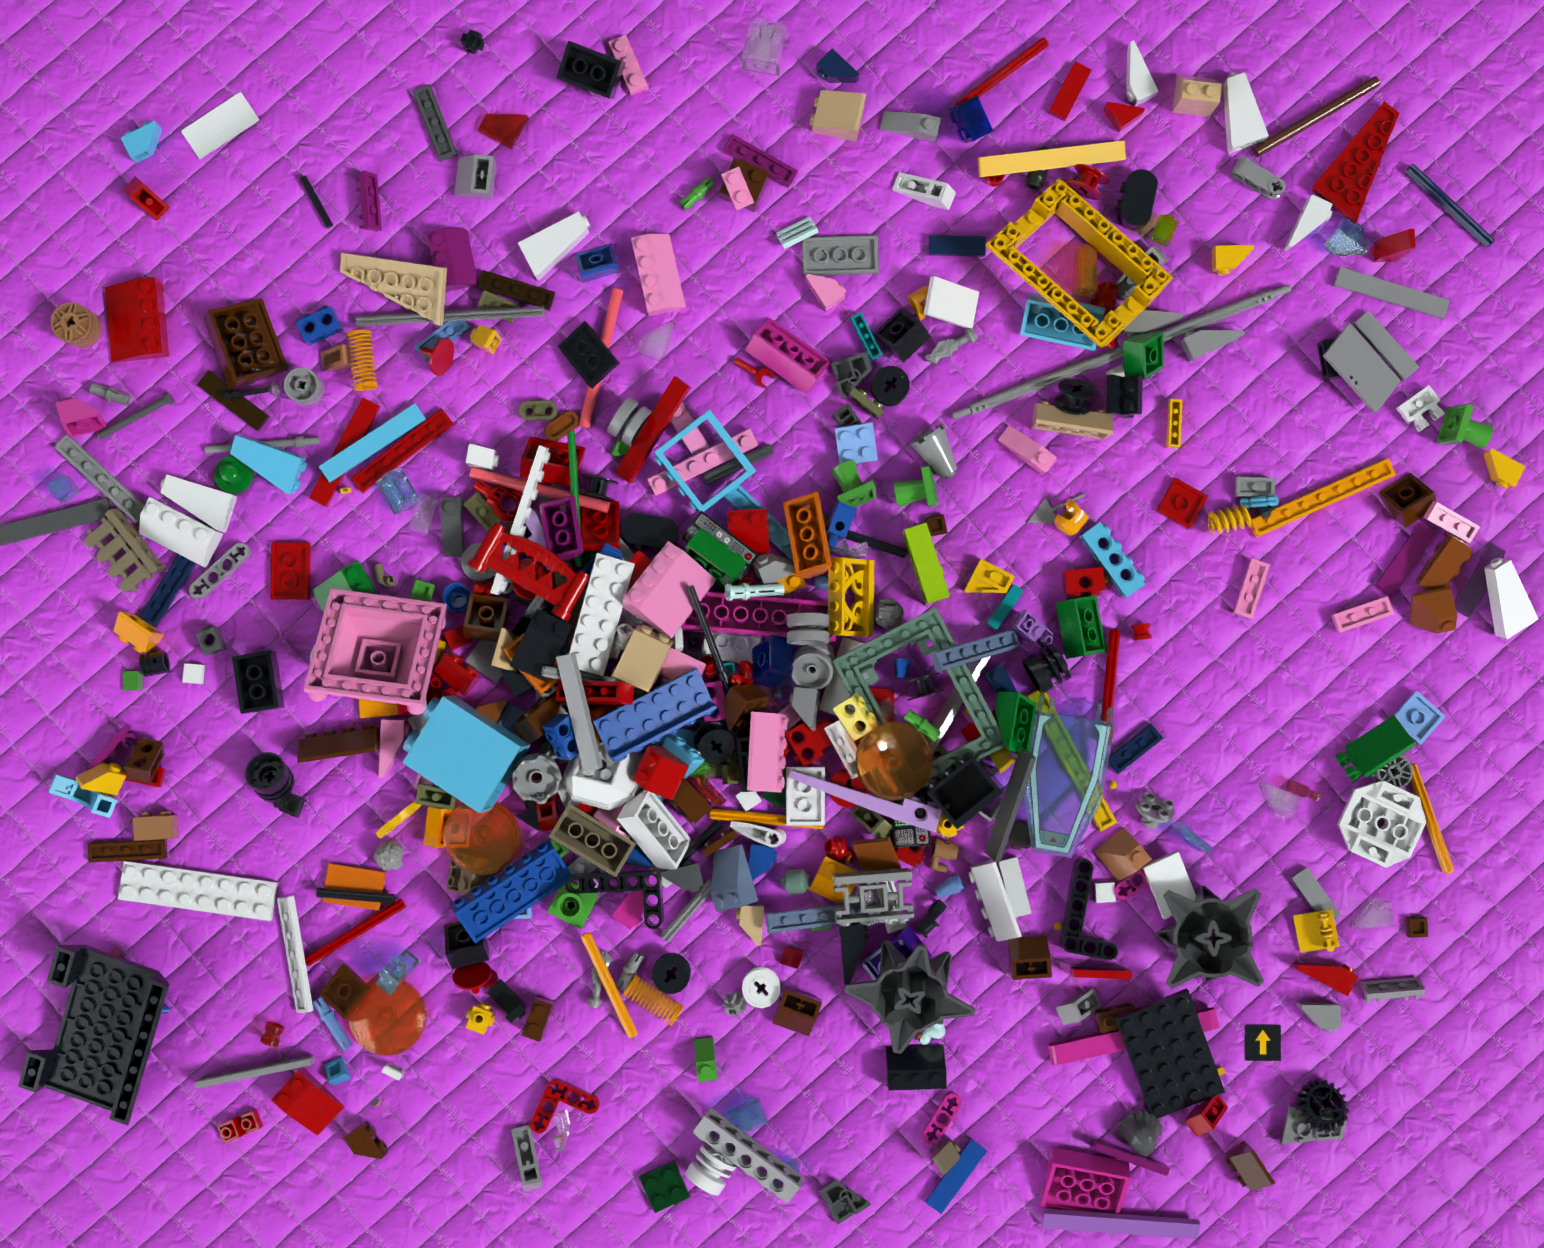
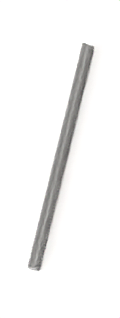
(453, 316)

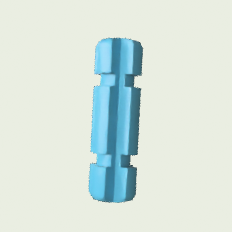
(1260, 501)

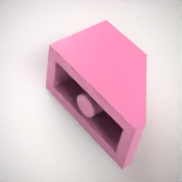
(826, 290)

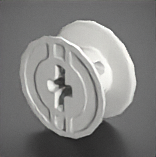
(760, 998)

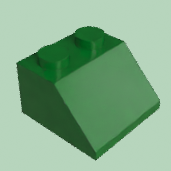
(1143, 354)

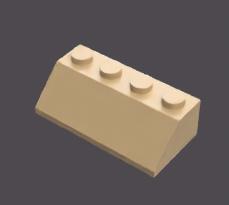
(1091, 425)

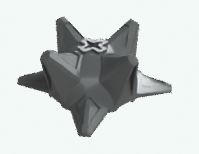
(1227, 932)
(910, 993)

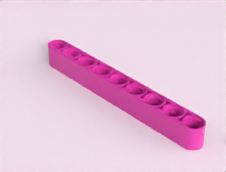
(1109, 1042)

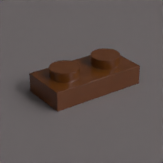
(726, 837)

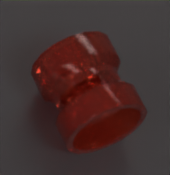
(272, 1034)

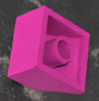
(79, 417)

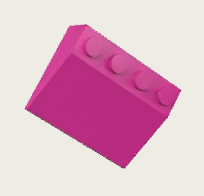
(1084, 1182)

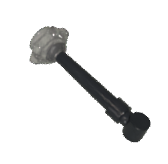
(274, 389)

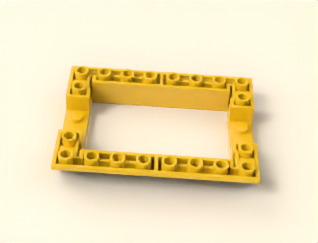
(1101, 234)

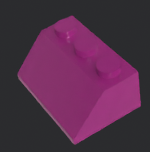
(453, 250)
(562, 528)

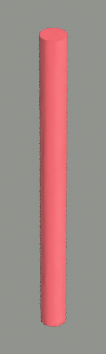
(606, 336)
(543, 490)

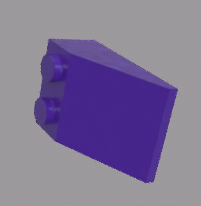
(904, 941)

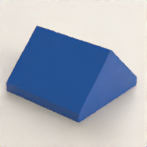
(597, 263)

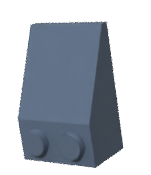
(731, 879)

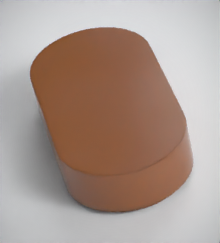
(561, 425)

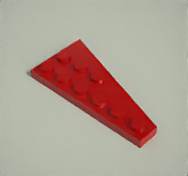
(1353, 171)

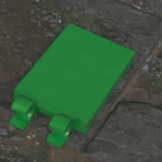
(1375, 748)

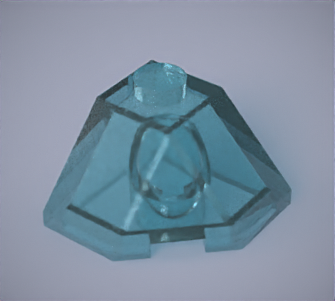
(1347, 239)

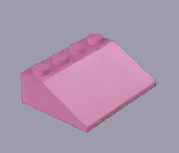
(661, 590)

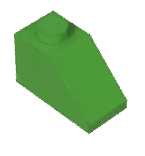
(705, 1059)

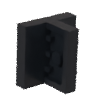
(1124, 395)

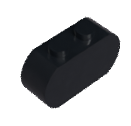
(1136, 199)
(649, 531)

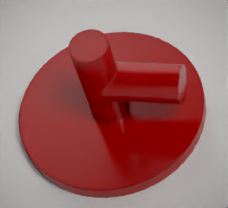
(440, 356)
(472, 976)

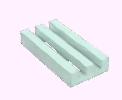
(797, 232)

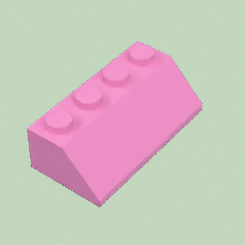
(658, 273)
(677, 664)
(766, 752)

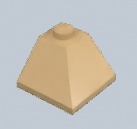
(500, 659)

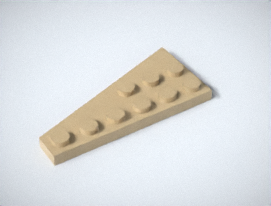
(406, 283)

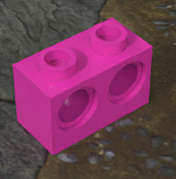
(718, 700)

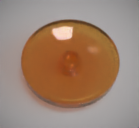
(893, 760)
(483, 840)
(387, 1022)

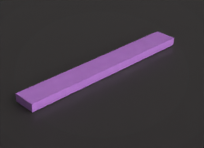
(1120, 1223)

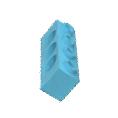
(1113, 571)

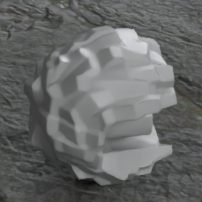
(889, 613)
(389, 855)

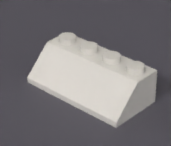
(178, 532)
(655, 830)
(994, 900)

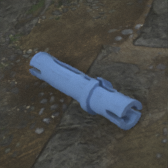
(332, 1023)

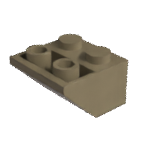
(463, 881)

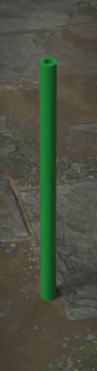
(574, 480)

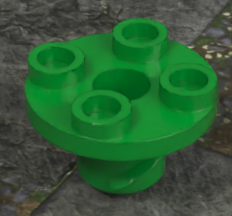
(233, 475)

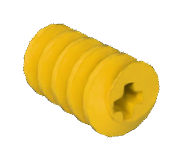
(1228, 518)

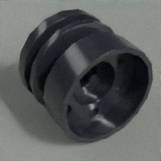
(1050, 666)
(269, 777)

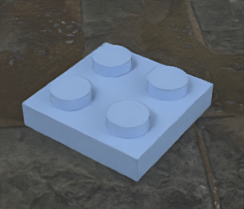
(856, 443)
(1418, 717)

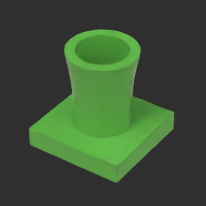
(1459, 427)
(917, 490)
(854, 491)
(583, 905)

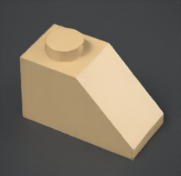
(751, 921)

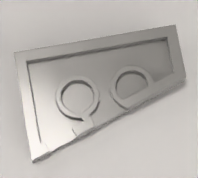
(1296, 1131)

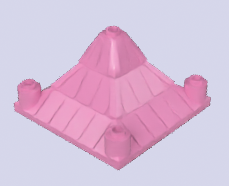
(376, 649)

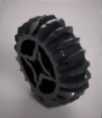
(1336, 1109)

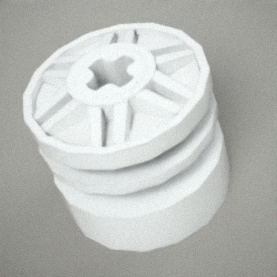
(710, 1169)

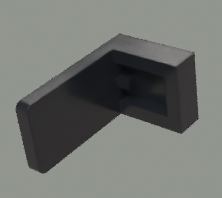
(507, 1000)

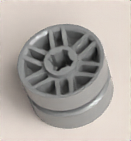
(313, 386)
(1401, 772)

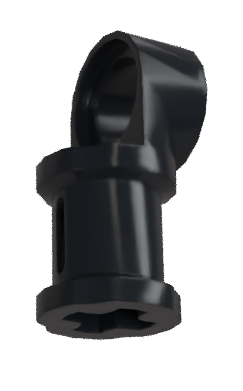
(929, 922)

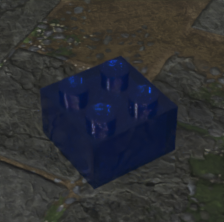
(970, 119)
(771, 661)

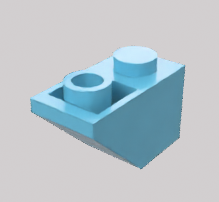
(143, 141)

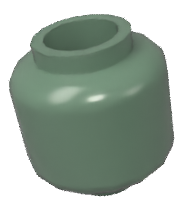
(796, 881)

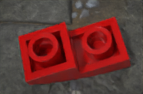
(239, 1126)

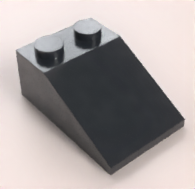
(540, 644)
(852, 946)

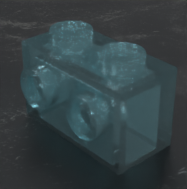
(397, 491)
(398, 971)
(747, 1116)

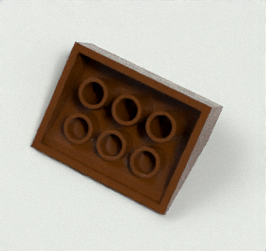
(245, 342)

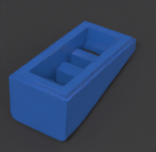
(902, 668)

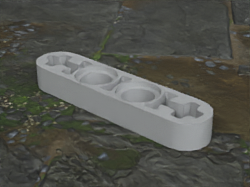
(221, 572)

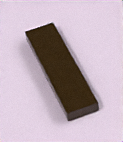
(516, 290)
(240, 406)

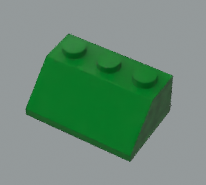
(715, 558)
(1081, 627)

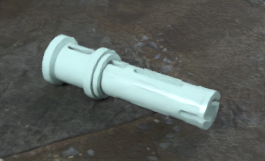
(746, 591)

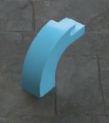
(96, 802)

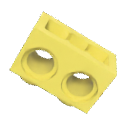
(850, 719)

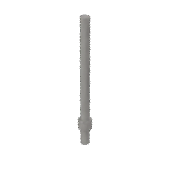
(299, 442)

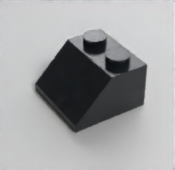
(902, 335)
(461, 948)

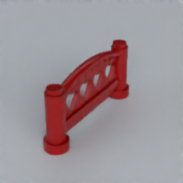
(490, 555)

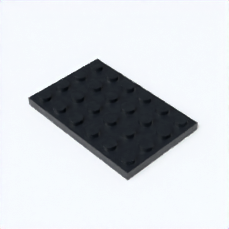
(1169, 1054)

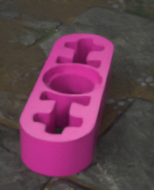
(1129, 892)
(939, 1133)

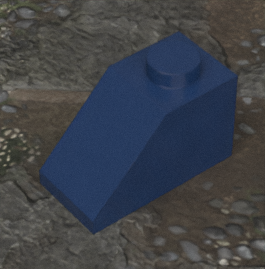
(836, 69)
(999, 680)

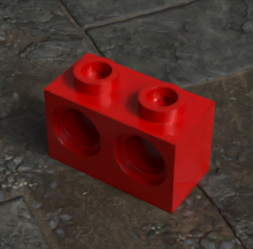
(807, 742)

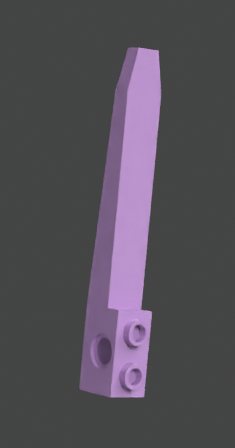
(902, 813)

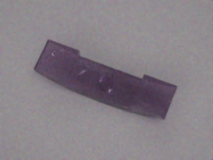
(1477, 586)

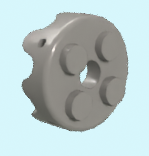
(541, 789)

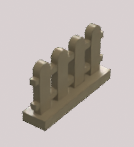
(127, 535)

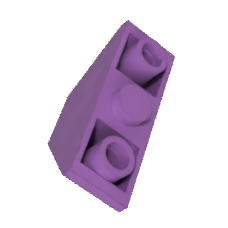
(1032, 629)

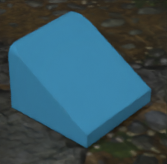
(337, 1071)

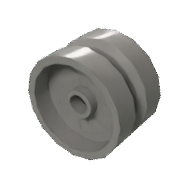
(628, 421)
(808, 629)
(812, 666)

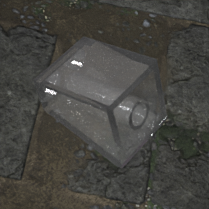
(764, 47)

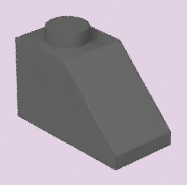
(686, 877)

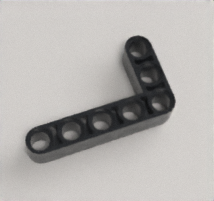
(623, 885)
(1079, 915)

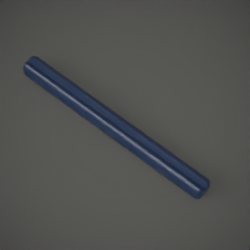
(1449, 205)

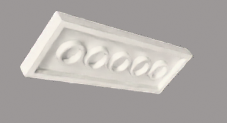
(600, 613)

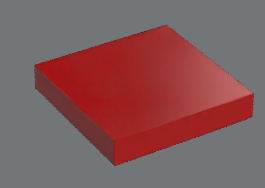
(1181, 503)

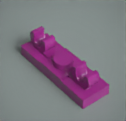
(369, 201)
(110, 749)

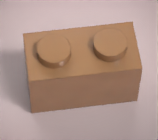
(155, 827)

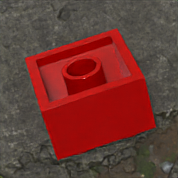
(660, 772)

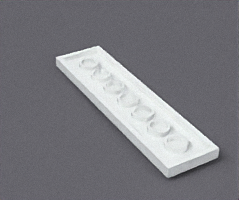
(197, 890)

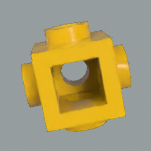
(948, 831)
(476, 1023)

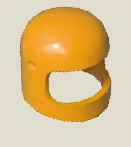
(916, 299)
(1073, 525)

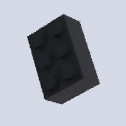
(591, 70)
(258, 682)

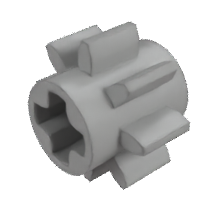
(734, 1004)

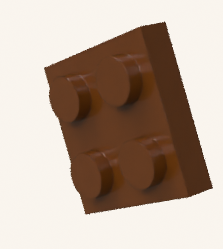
(345, 991)

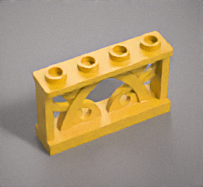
(862, 610)

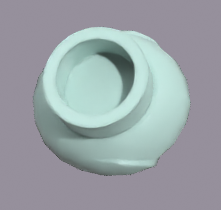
(936, 1031)

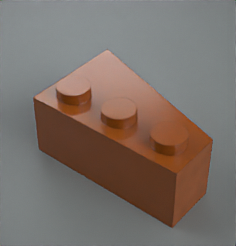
(1444, 563)

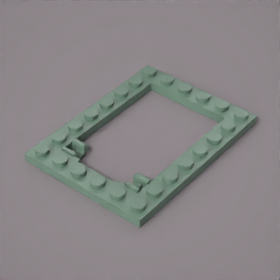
(920, 629)

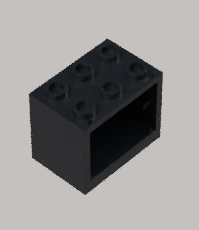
(964, 789)

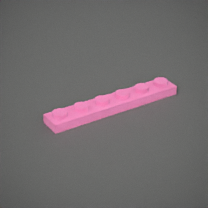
(702, 461)

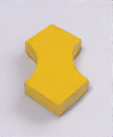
(398, 819)

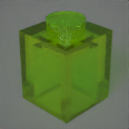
(1163, 229)

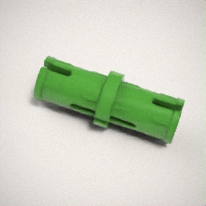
(697, 193)
(922, 725)

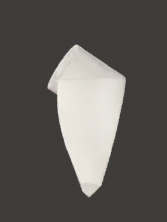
(760, 833)

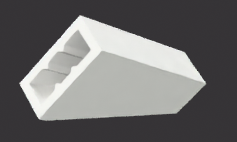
(1242, 114)
(553, 243)
(204, 502)
(1508, 599)

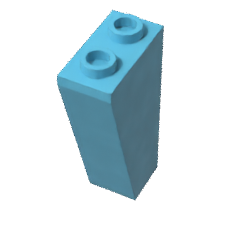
(271, 462)
(688, 755)

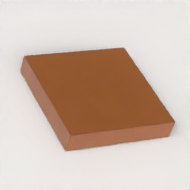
(876, 854)

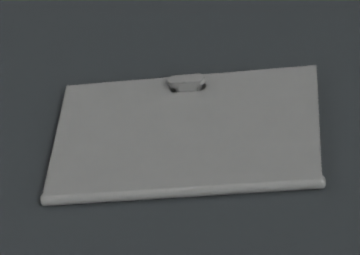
(1361, 368)

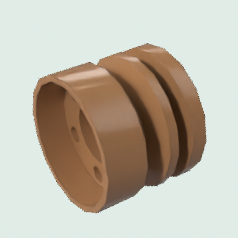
(85, 330)

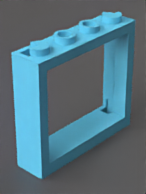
(673, 475)

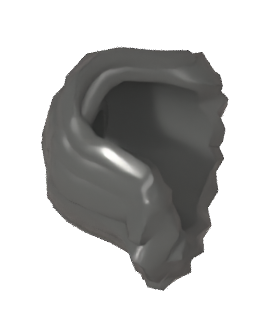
(1140, 1131)

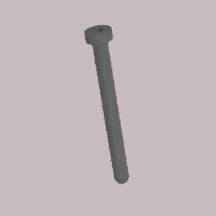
(167, 399)

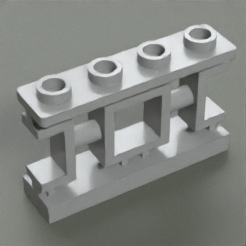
(873, 880)

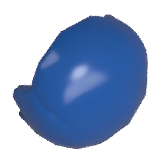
(456, 597)

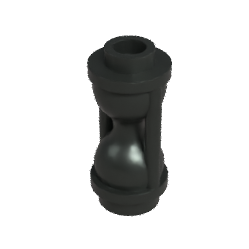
(1036, 179)

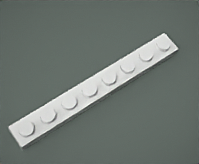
(523, 512)

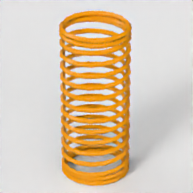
(370, 383)
(634, 981)

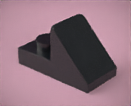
(693, 644)
(530, 817)

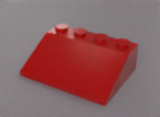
(136, 320)

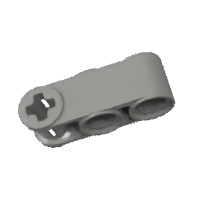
(1257, 178)

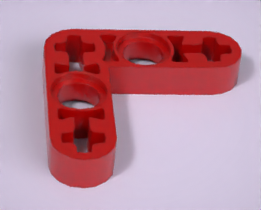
(554, 1098)

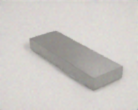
(1313, 892)

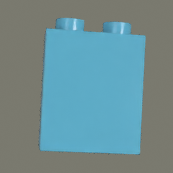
(464, 752)

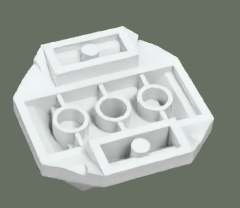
(604, 787)
(1401, 828)

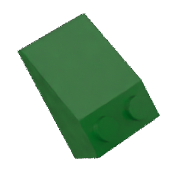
(349, 578)
(1015, 719)

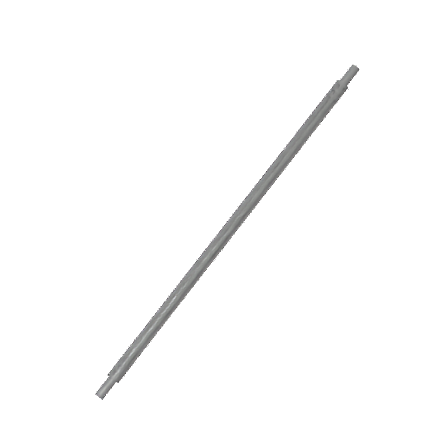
(1117, 353)

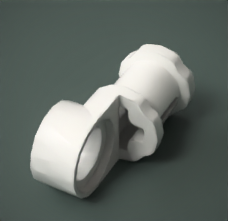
(624, 633)

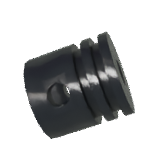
(154, 663)

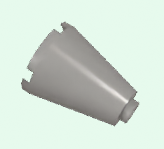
(936, 451)

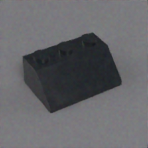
(916, 1068)

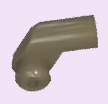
(382, 578)

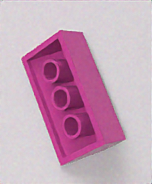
(788, 355)

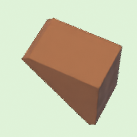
(336, 358)

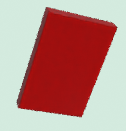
(600, 527)
(290, 570)

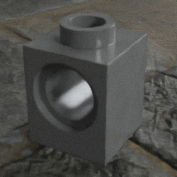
(218, 644)

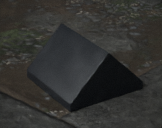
(517, 682)

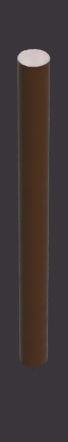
(1316, 116)

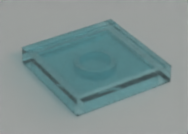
(1191, 837)

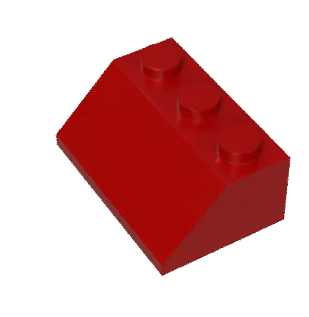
(557, 468)

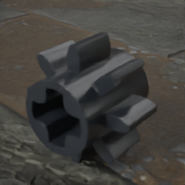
(472, 41)

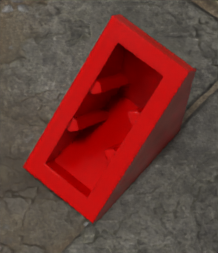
(1122, 115)

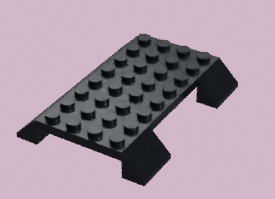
(102, 1031)

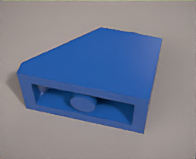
(761, 859)

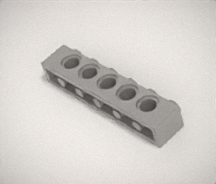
(743, 1146)

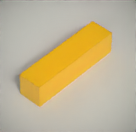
(1174, 422)

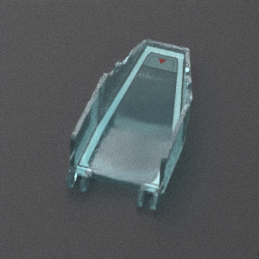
(1066, 777)

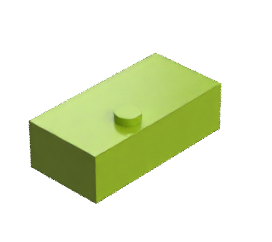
(925, 564)

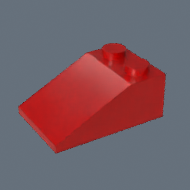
(751, 528)
(308, 1101)

